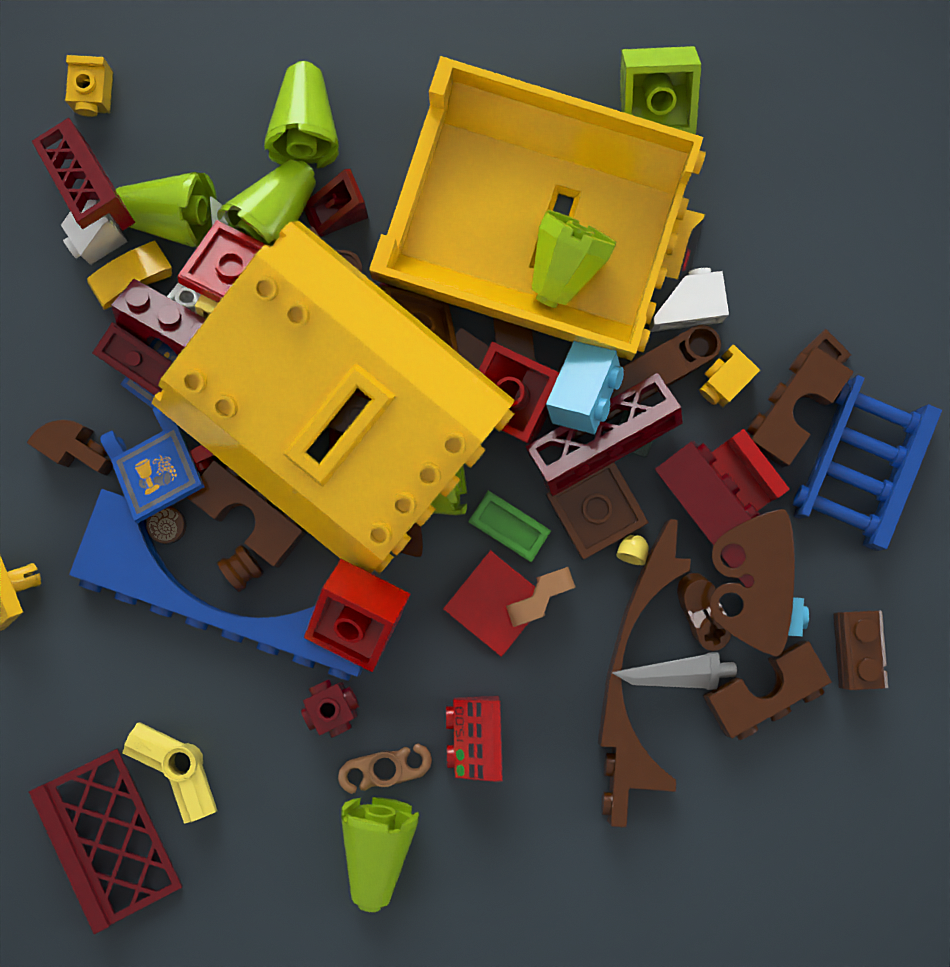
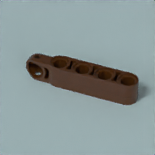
(670, 360)

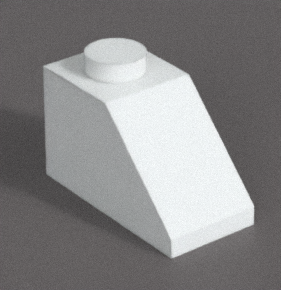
(95, 240)
(694, 302)

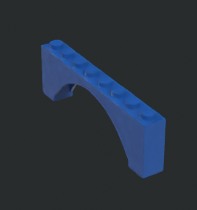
(123, 558)

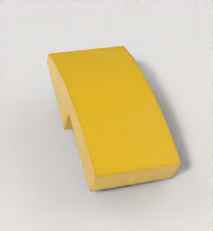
(143, 263)

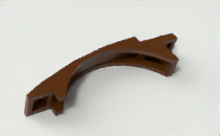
(629, 762)

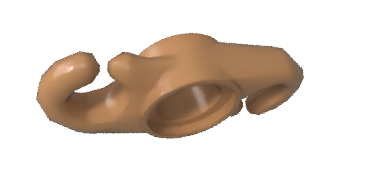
(366, 766)

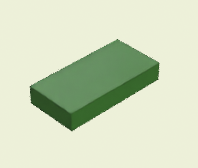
(509, 526)

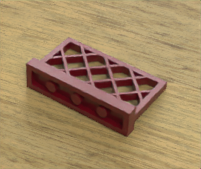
(74, 856)

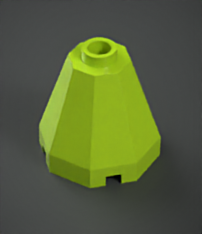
(567, 257)

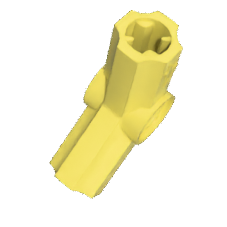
(159, 752)

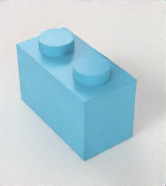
(585, 387)

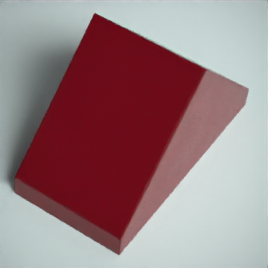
(336, 205)

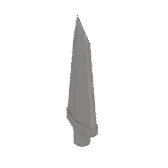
(689, 672)

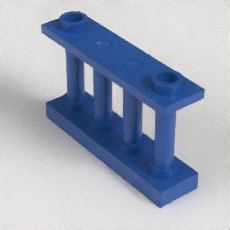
(891, 492)

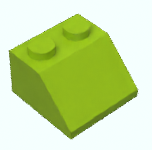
(661, 85)

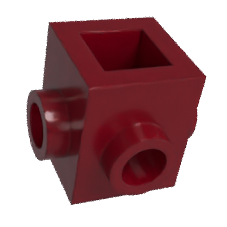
(344, 702)

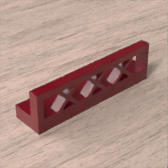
(84, 166)
(612, 445)

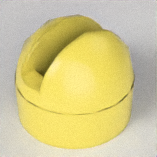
(633, 550)

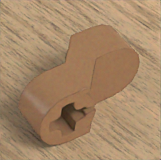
(535, 606)

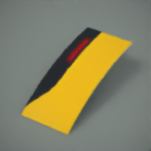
(682, 257)

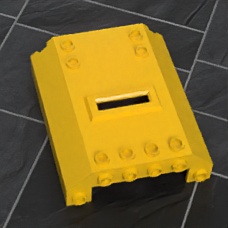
(492, 170)
(285, 360)

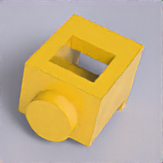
(99, 76)
(728, 378)

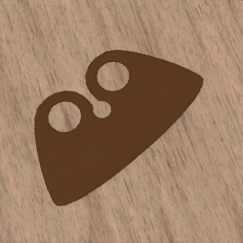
(771, 563)

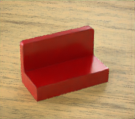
(750, 470)

